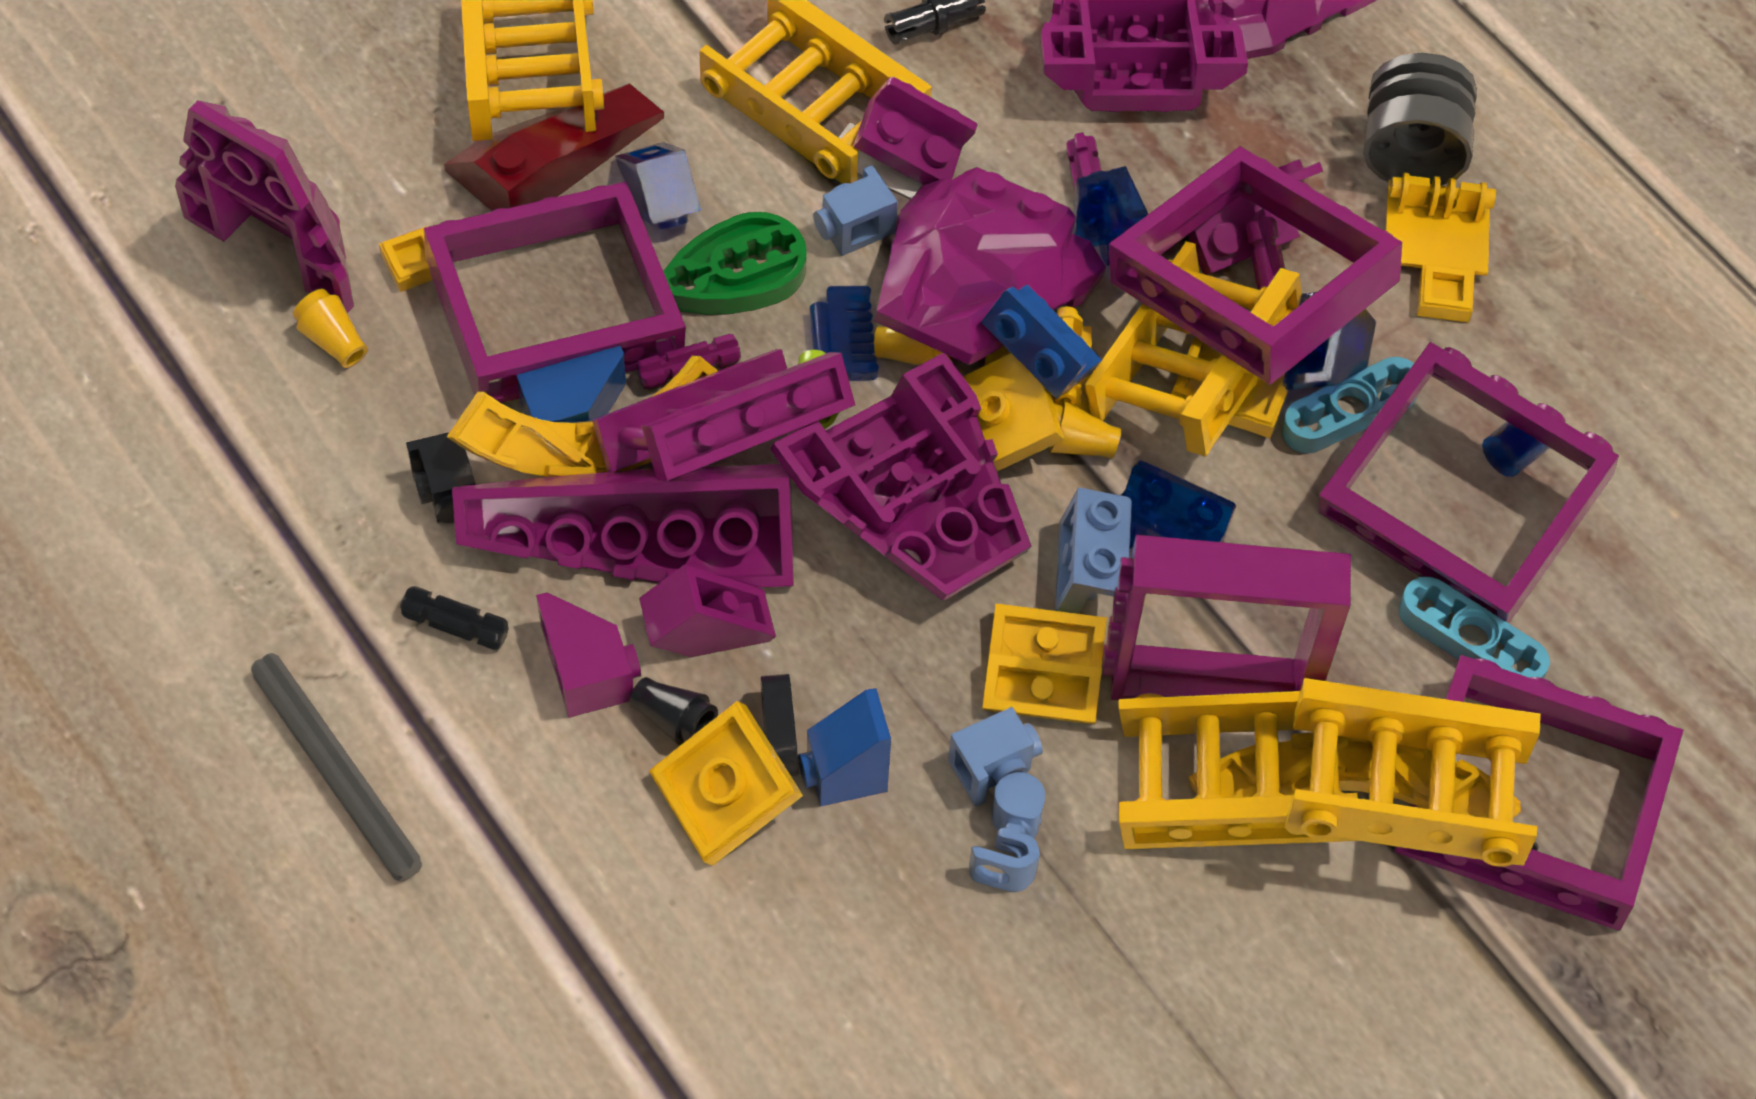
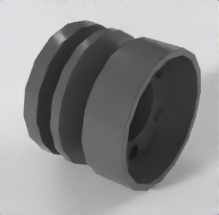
(1420, 118)

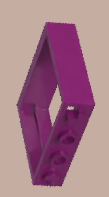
(538, 223)
(1219, 321)
(1425, 556)
(1228, 574)
(1544, 876)

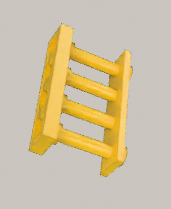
(824, 45)
(487, 70)
(1224, 381)
(1417, 722)
(1210, 816)

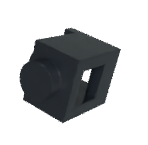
(437, 468)

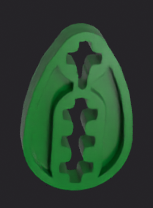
(732, 241)

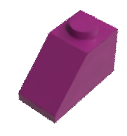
(705, 613)
(586, 656)

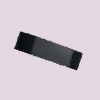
(779, 719)

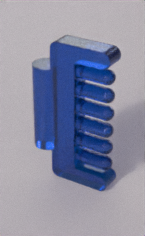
(844, 331)

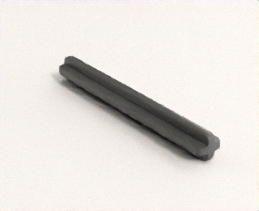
(336, 767)

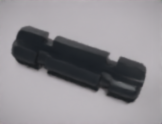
(454, 617)

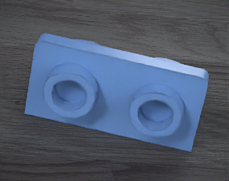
(1090, 546)

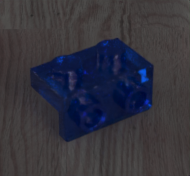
(1174, 507)

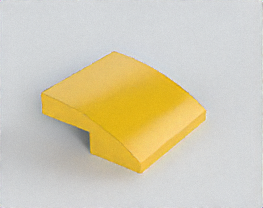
(1045, 663)

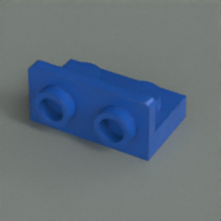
(1040, 340)

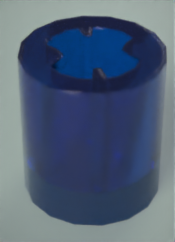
(1511, 449)

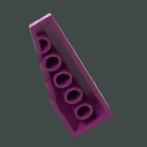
(639, 526)

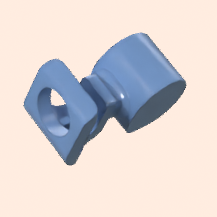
(1017, 817)

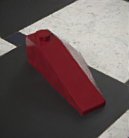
(551, 150)

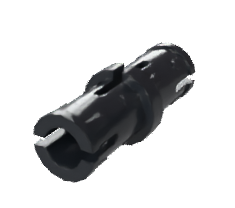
(929, 17)

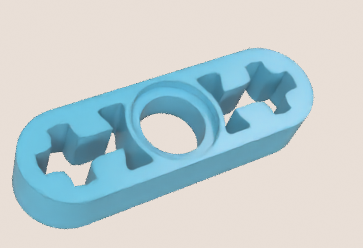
(1338, 423)
(1467, 612)

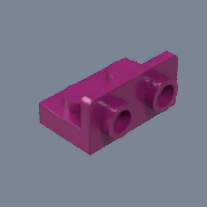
(913, 132)

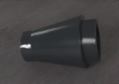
(673, 709)

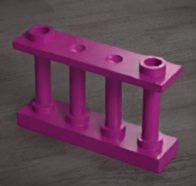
(723, 413)

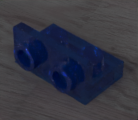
(1106, 207)

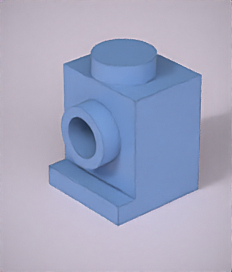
(857, 213)
(991, 751)

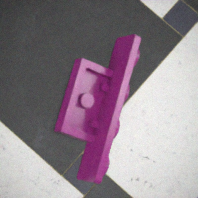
(1224, 237)

